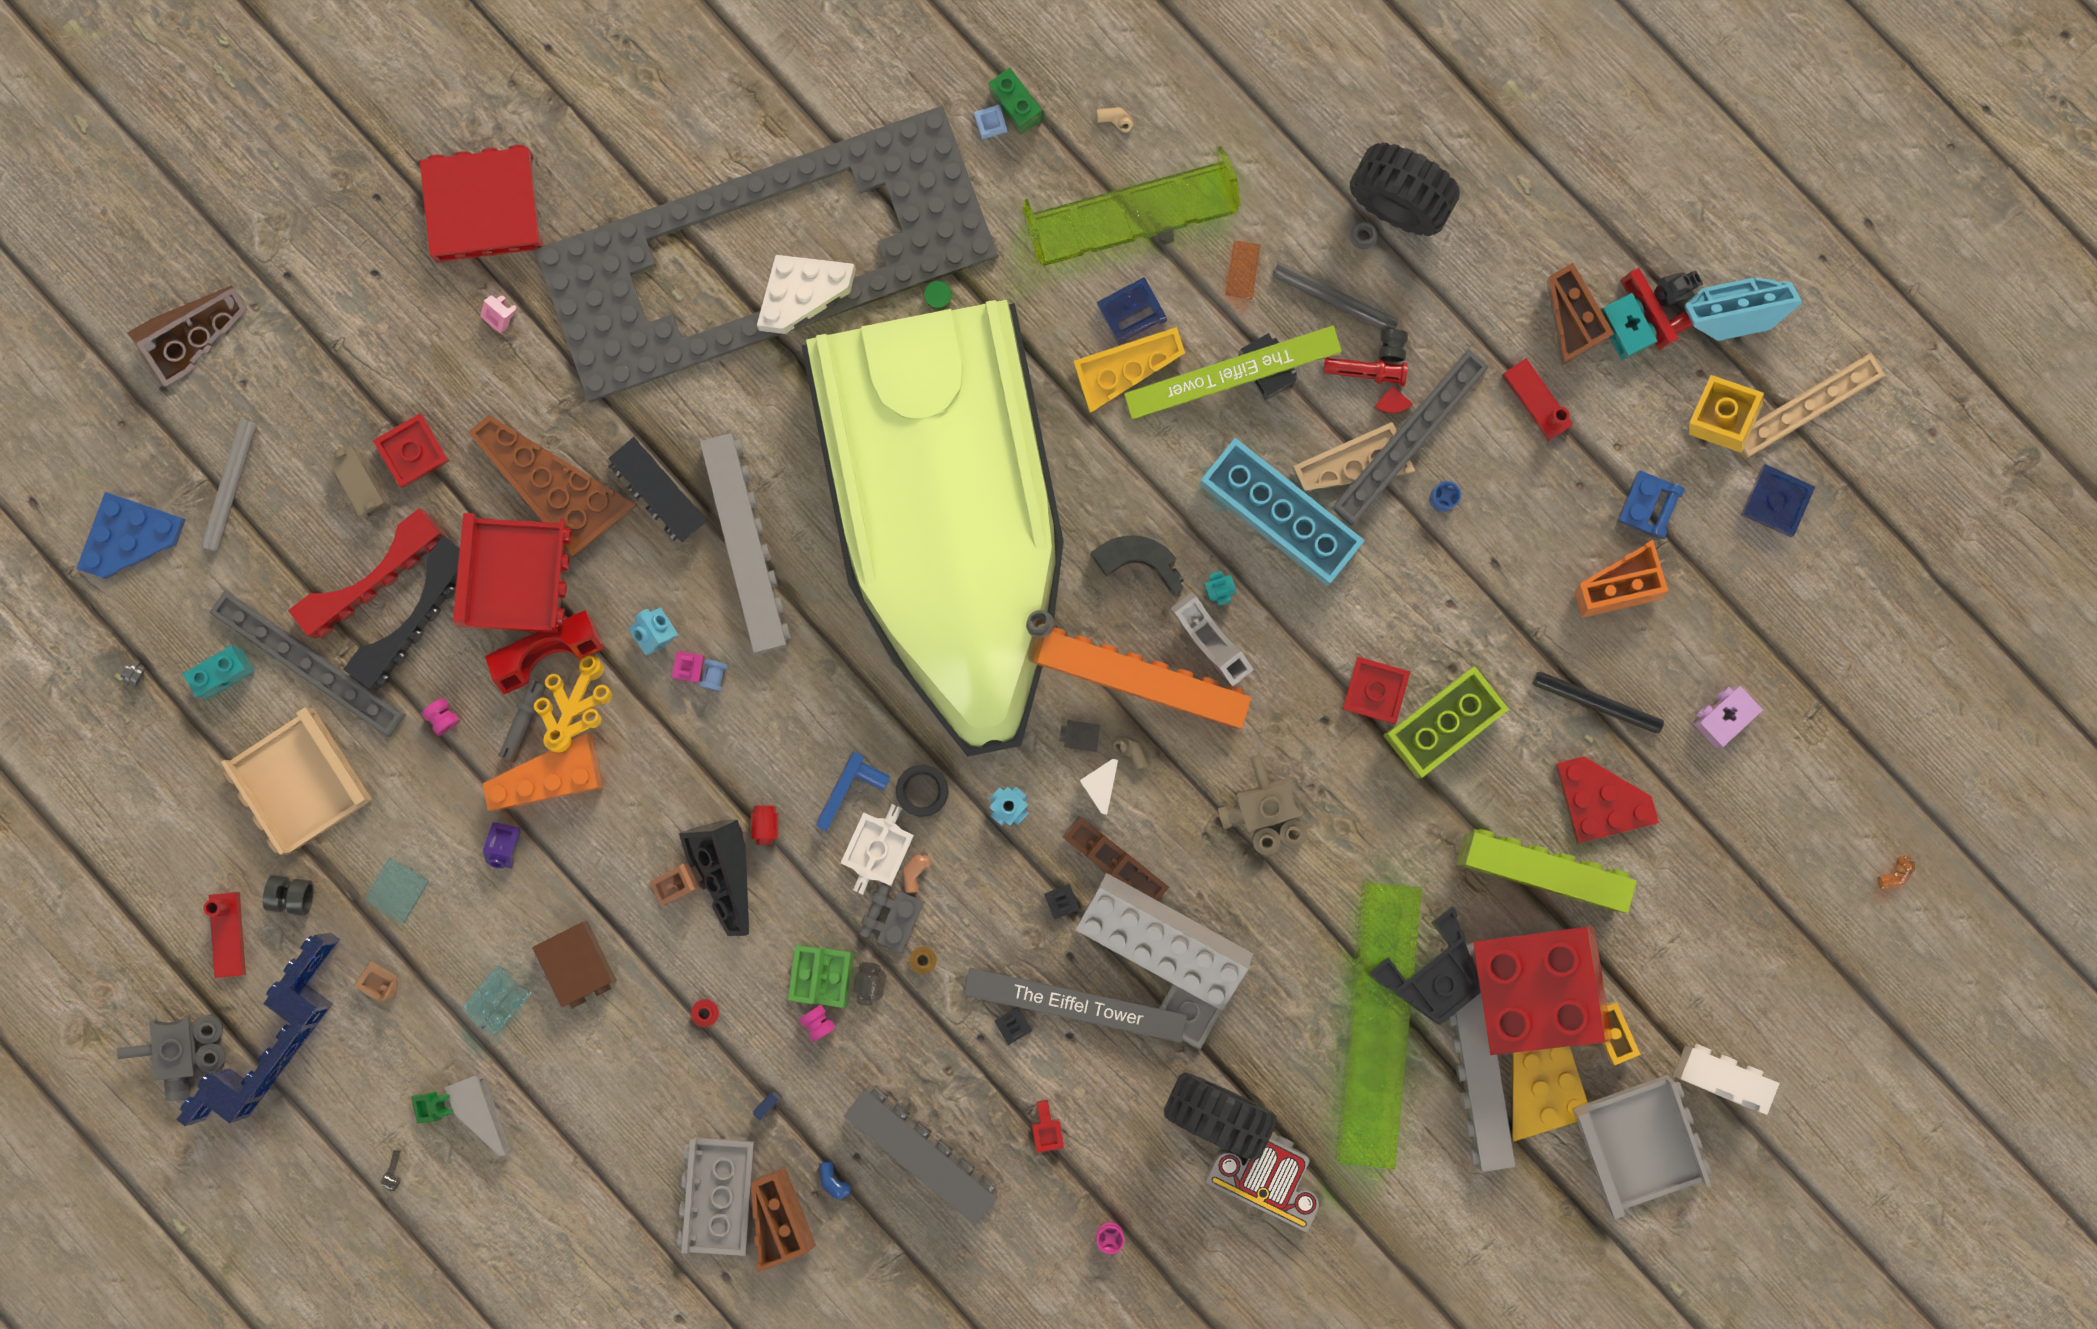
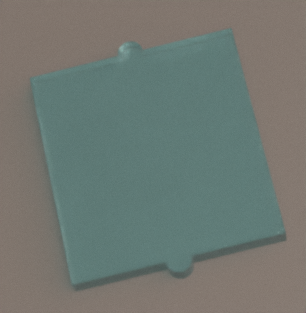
(396, 890)

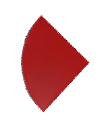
(1393, 402)

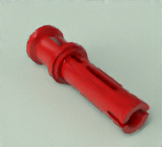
(1378, 371)

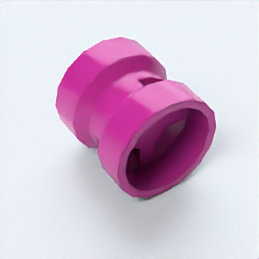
(440, 716)
(817, 1023)
(1110, 1242)

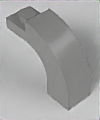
(1210, 640)

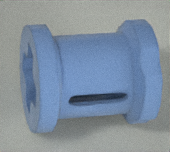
(713, 675)

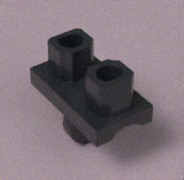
(1677, 288)

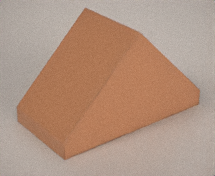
(674, 884)

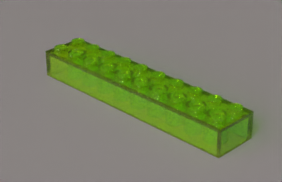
(1377, 1028)

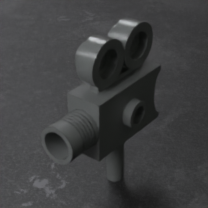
(176, 1054)

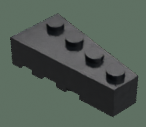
(657, 489)

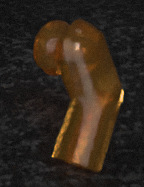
(1902, 874)

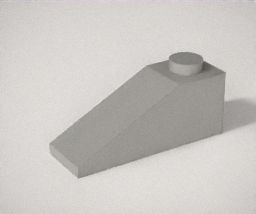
(476, 1109)

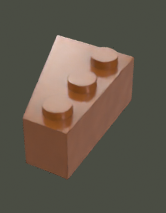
(1575, 314)
(779, 1220)

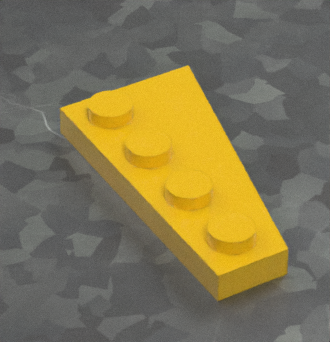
(1121, 367)

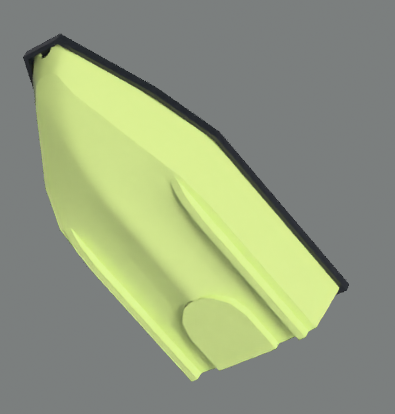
(943, 506)

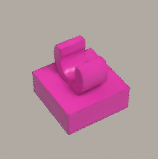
(688, 666)

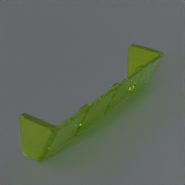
(1133, 212)

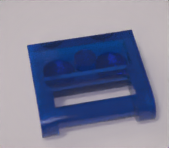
(1127, 303)

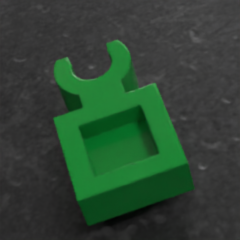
(430, 1107)

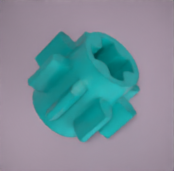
(1219, 588)

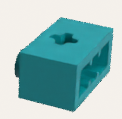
(1630, 340)
(218, 672)

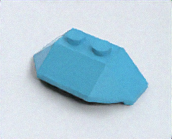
(1741, 307)

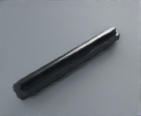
(1598, 702)

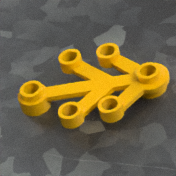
(572, 707)

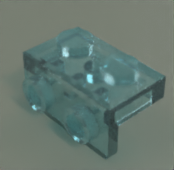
(495, 1001)

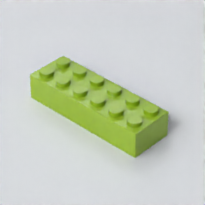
(1547, 872)

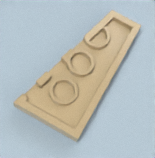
(1345, 462)

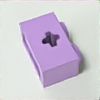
(1742, 712)

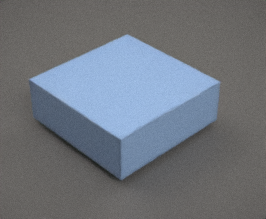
(990, 121)

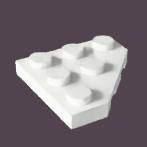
(801, 290)

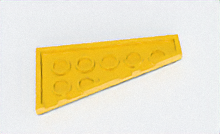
(1544, 1091)

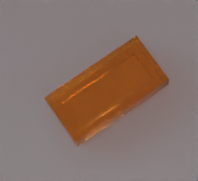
(1242, 269)

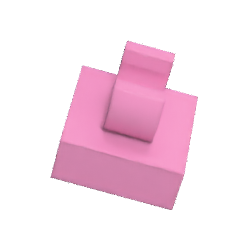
(496, 313)

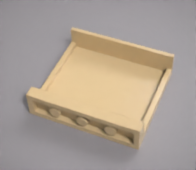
(296, 782)

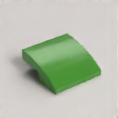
(820, 976)

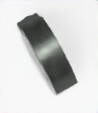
(1141, 550)

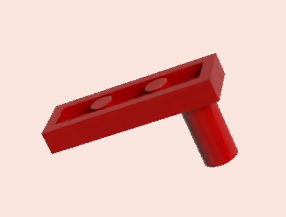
(1666, 329)
(1537, 399)
(226, 934)

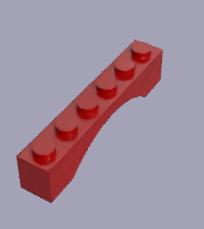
(412, 540)

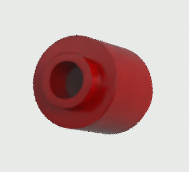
(764, 824)

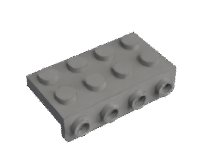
(716, 1196)

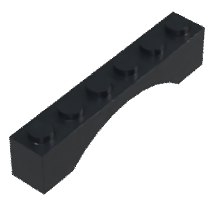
(375, 661)

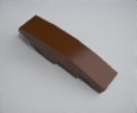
(1113, 859)

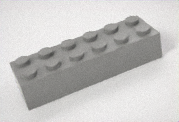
(1164, 942)

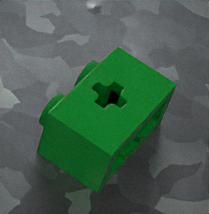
(1015, 101)

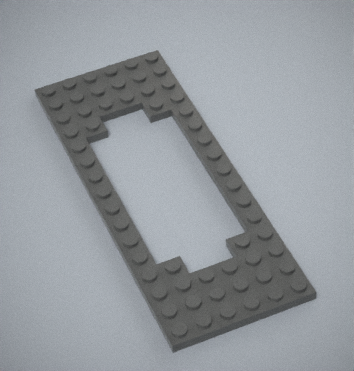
(593, 270)

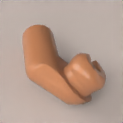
(913, 869)

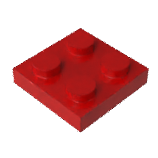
(411, 450)
(1376, 690)

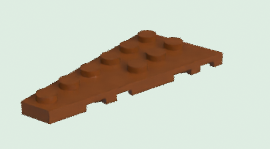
(552, 485)

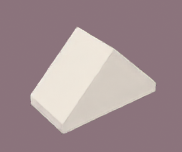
(1100, 785)

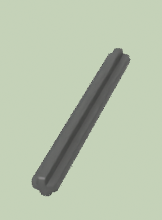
(1334, 297)

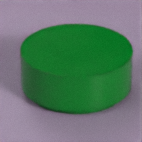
(938, 295)

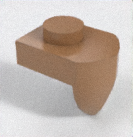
(377, 982)

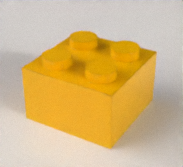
(1726, 413)

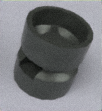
(288, 895)

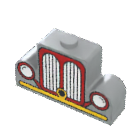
(1268, 1182)

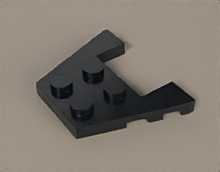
(1442, 983)

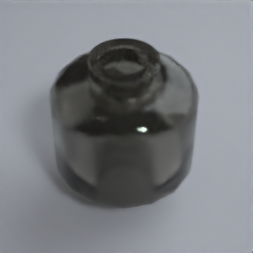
(867, 983)

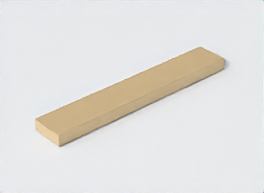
(1812, 403)

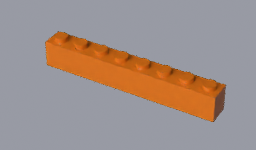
(1142, 679)

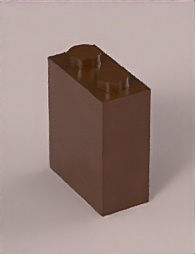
(574, 965)

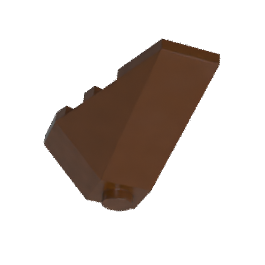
(182, 335)

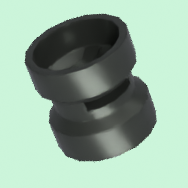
(1393, 345)

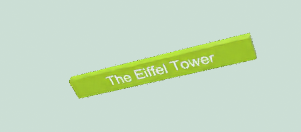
(1233, 372)

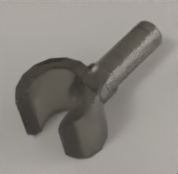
(1166, 237)
(389, 1180)

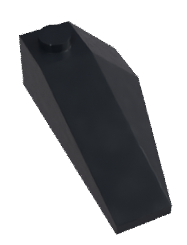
(720, 859)

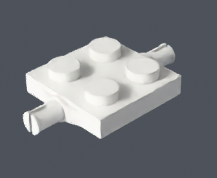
(877, 849)

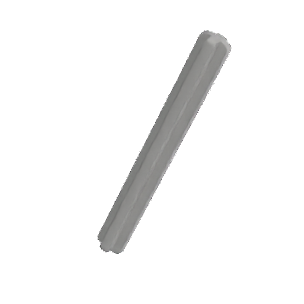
(228, 485)

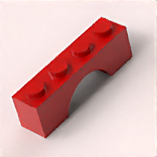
(513, 664)

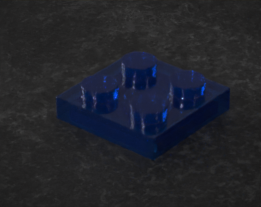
(1778, 500)

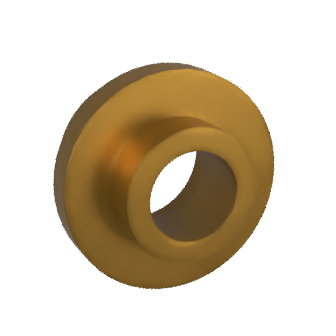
(932, 960)

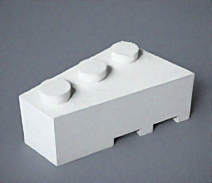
(1726, 1079)

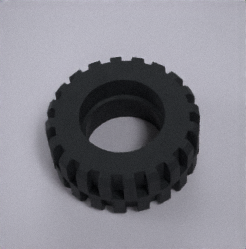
(1404, 189)
(1220, 1116)

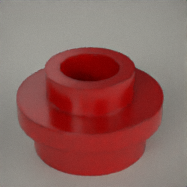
(713, 1010)

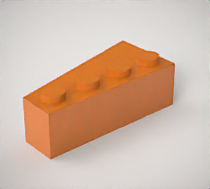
(547, 777)

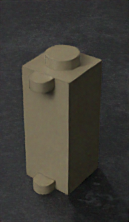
(358, 482)

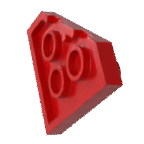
(1602, 801)

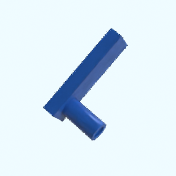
(856, 768)

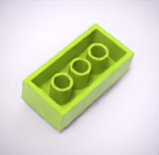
(1446, 722)

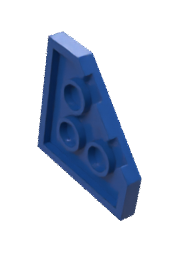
(126, 535)

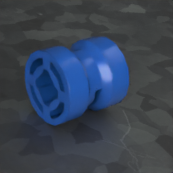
(1449, 493)

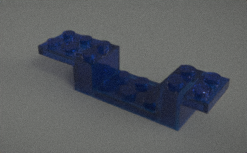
(296, 1003)

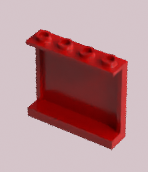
(480, 203)
(511, 574)

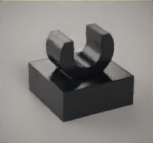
(1061, 901)
(1013, 1025)

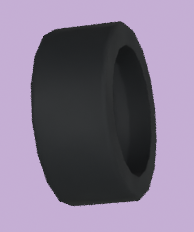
(919, 770)

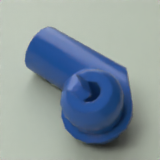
(830, 1184)

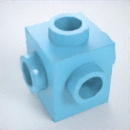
(652, 630)
(1016, 814)

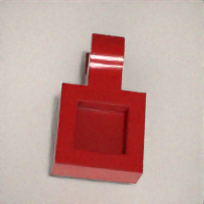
(1047, 1131)

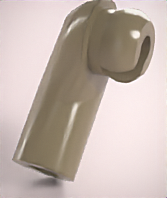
(1132, 749)

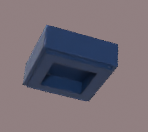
(764, 1107)

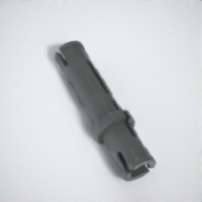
(521, 721)

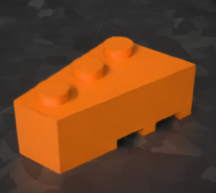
(1625, 584)

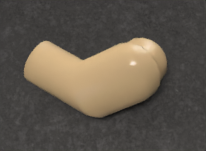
(1117, 116)

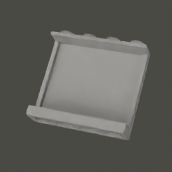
(1642, 1144)

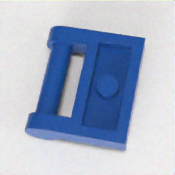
(1642, 501)

